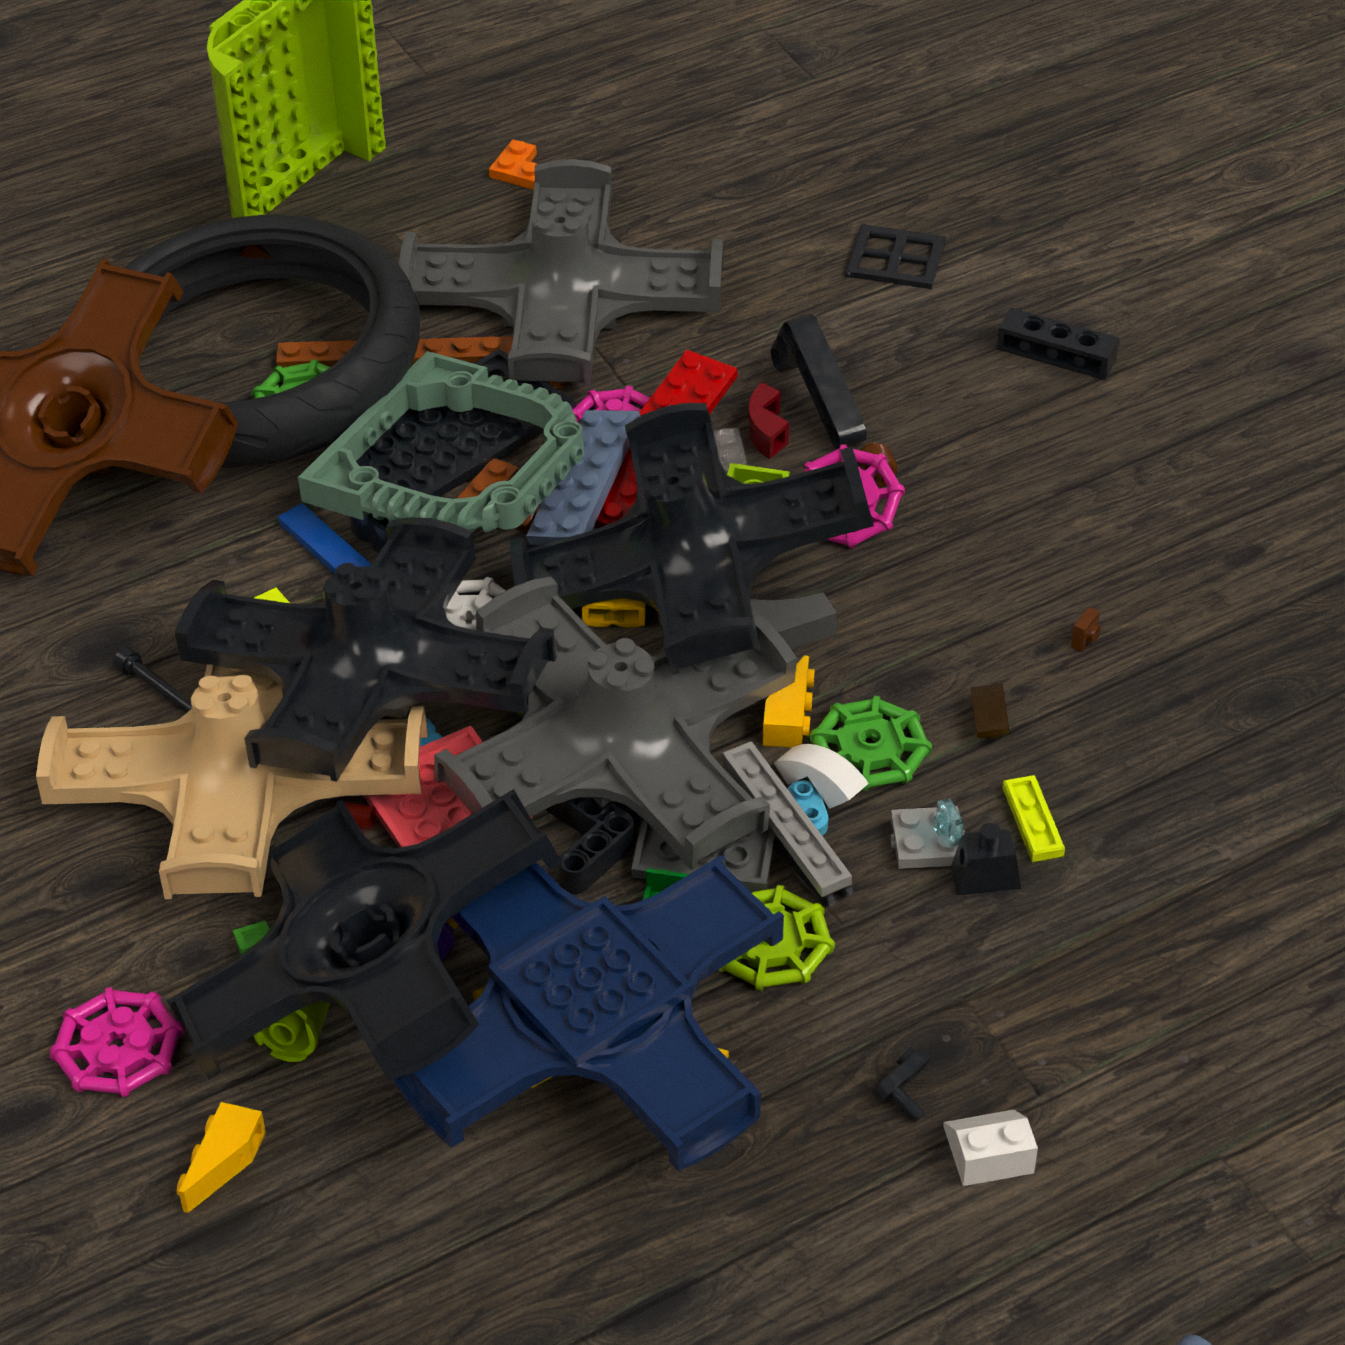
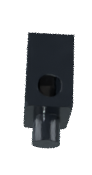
(985, 862)

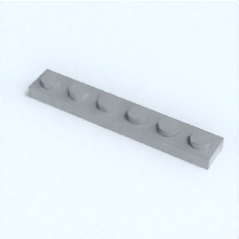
(788, 820)

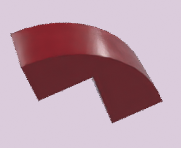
(766, 428)

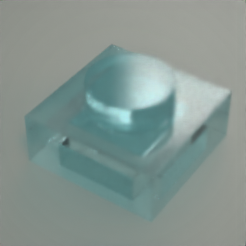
(948, 822)

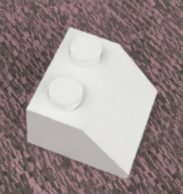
(992, 1146)

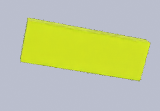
(1033, 818)

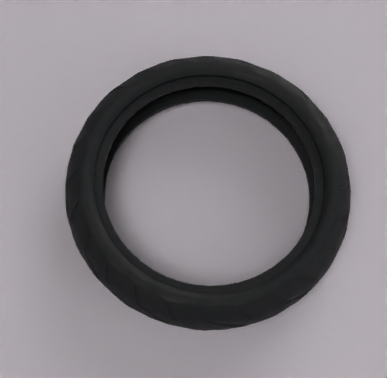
(315, 251)

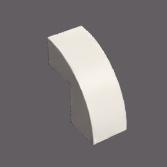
(827, 770)

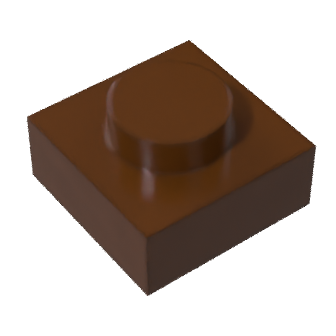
(1086, 629)

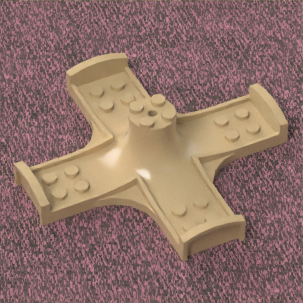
(204, 782)

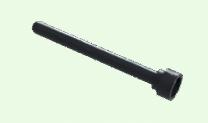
(130, 662)

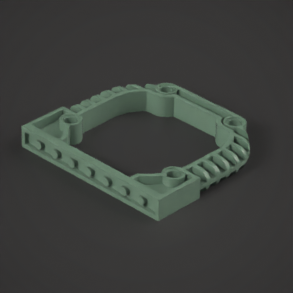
(439, 381)

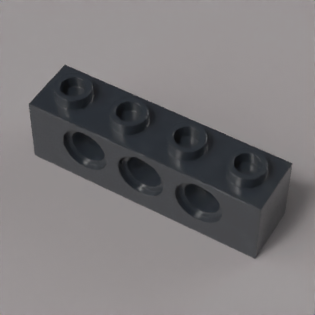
(1058, 343)

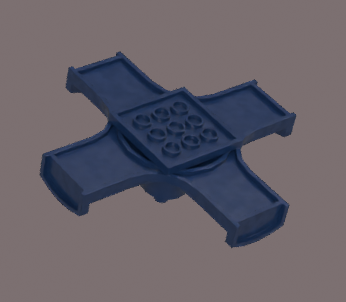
(602, 1000)

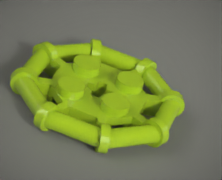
(790, 948)

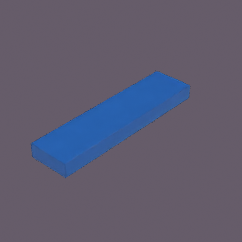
(319, 538)

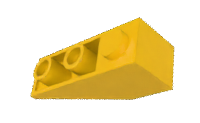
(786, 708)
(226, 1149)

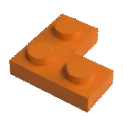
(515, 164)

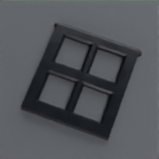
(895, 256)

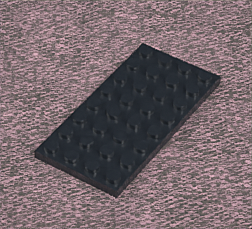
(446, 447)

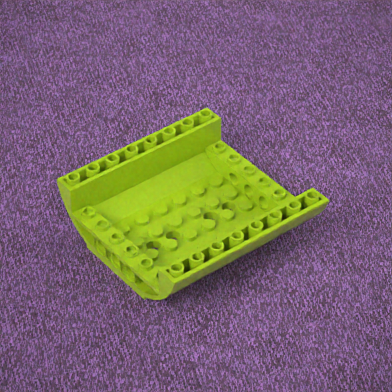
(292, 94)

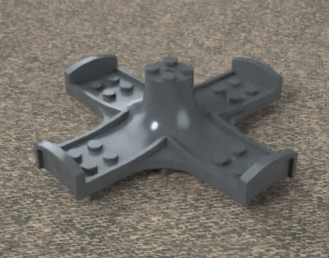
(563, 275)
(621, 727)

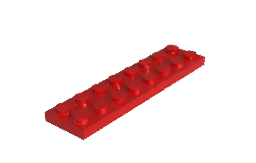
(690, 381)

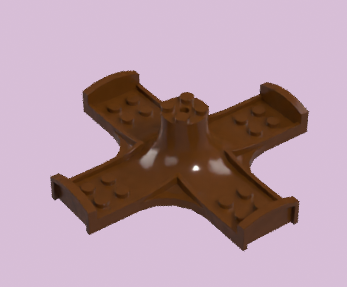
(87, 407)

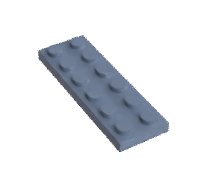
(581, 495)

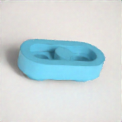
(811, 803)

